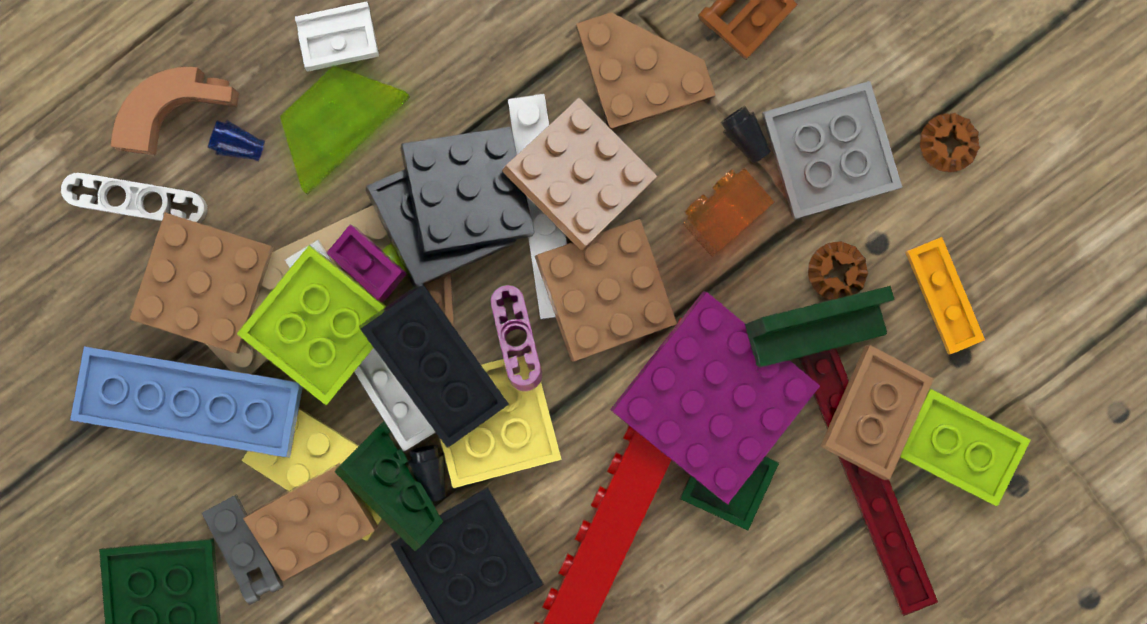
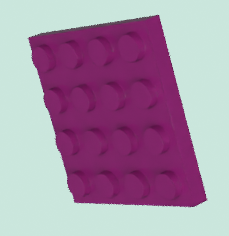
(710, 401)

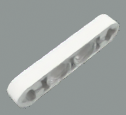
(134, 199)

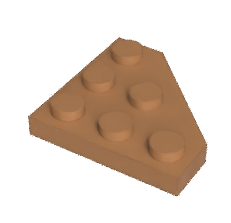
(639, 71)

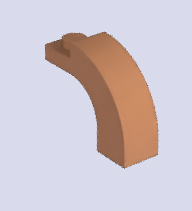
(150, 102)

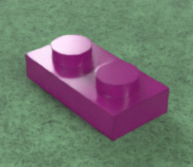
(366, 263)

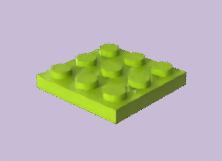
(313, 325)

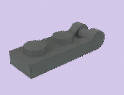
(241, 549)

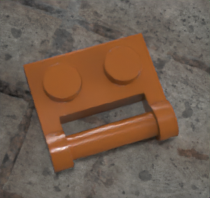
(750, 25)

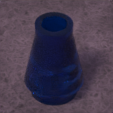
(234, 141)

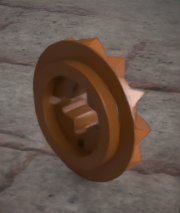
(936, 153)
(822, 263)

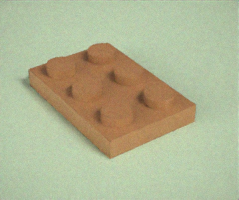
(877, 412)
(310, 523)

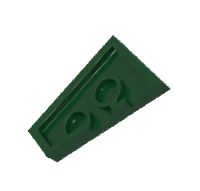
(384, 482)

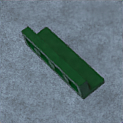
(818, 327)

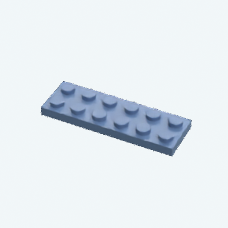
(187, 402)

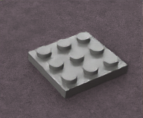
(831, 150)

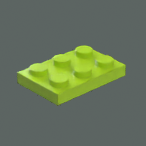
(964, 447)

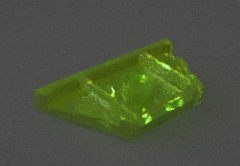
(335, 121)

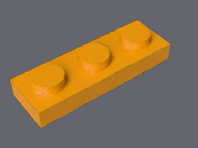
(945, 296)

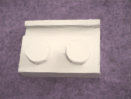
(336, 36)

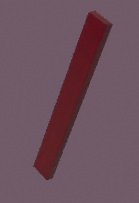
(874, 497)

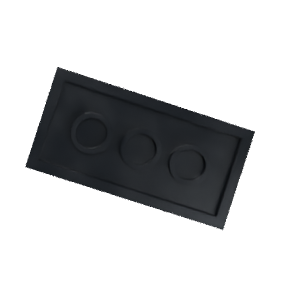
(433, 364)

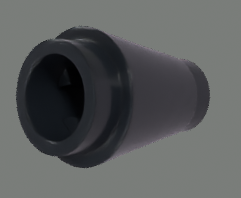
(746, 134)
(429, 470)

